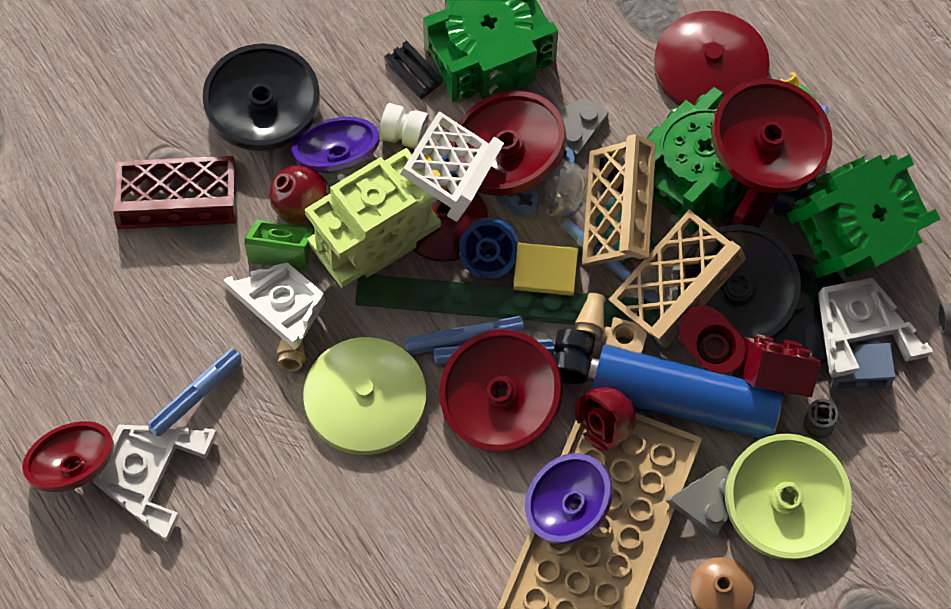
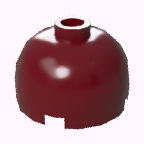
(294, 191)
(606, 417)

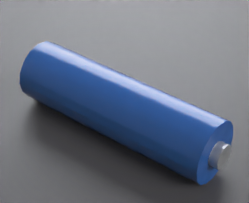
(688, 392)

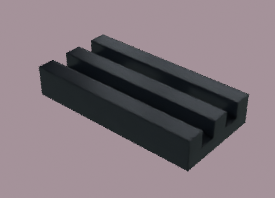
(400, 53)

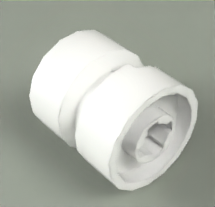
(400, 125)

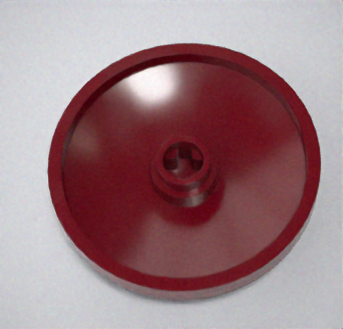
(707, 53)
(771, 136)
(531, 138)
(501, 391)

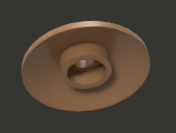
(707, 593)

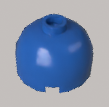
(488, 248)

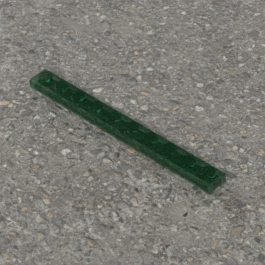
(482, 300)

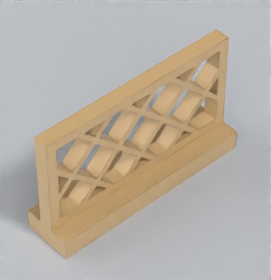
(634, 201)
(699, 289)

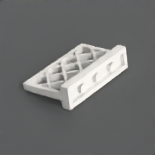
(470, 173)

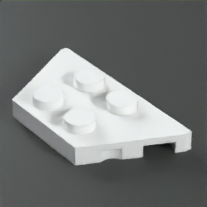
(280, 300)

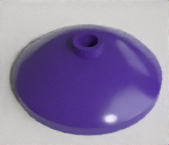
(336, 144)
(558, 492)

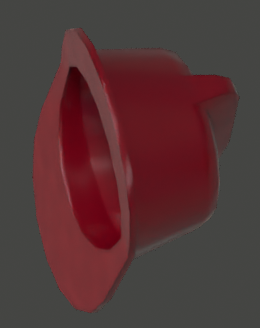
(712, 339)

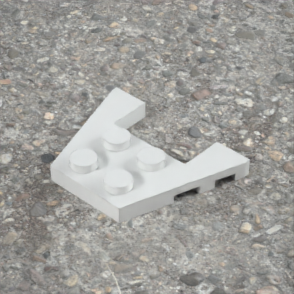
(860, 313)
(139, 466)

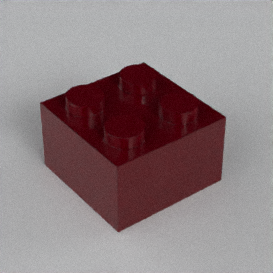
(779, 366)

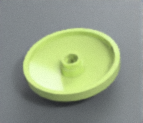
(364, 396)
(788, 497)

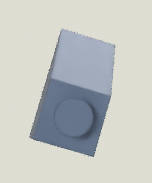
(875, 369)

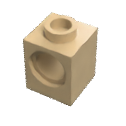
(625, 329)

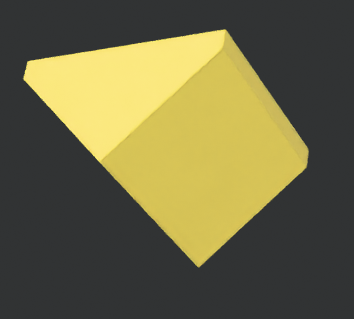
(545, 269)

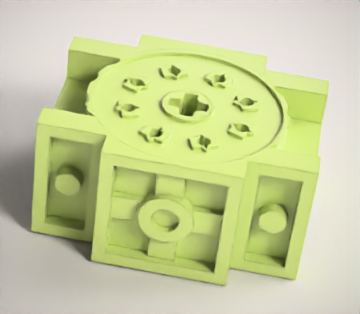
(370, 219)

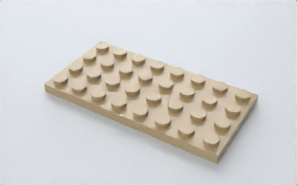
(617, 558)

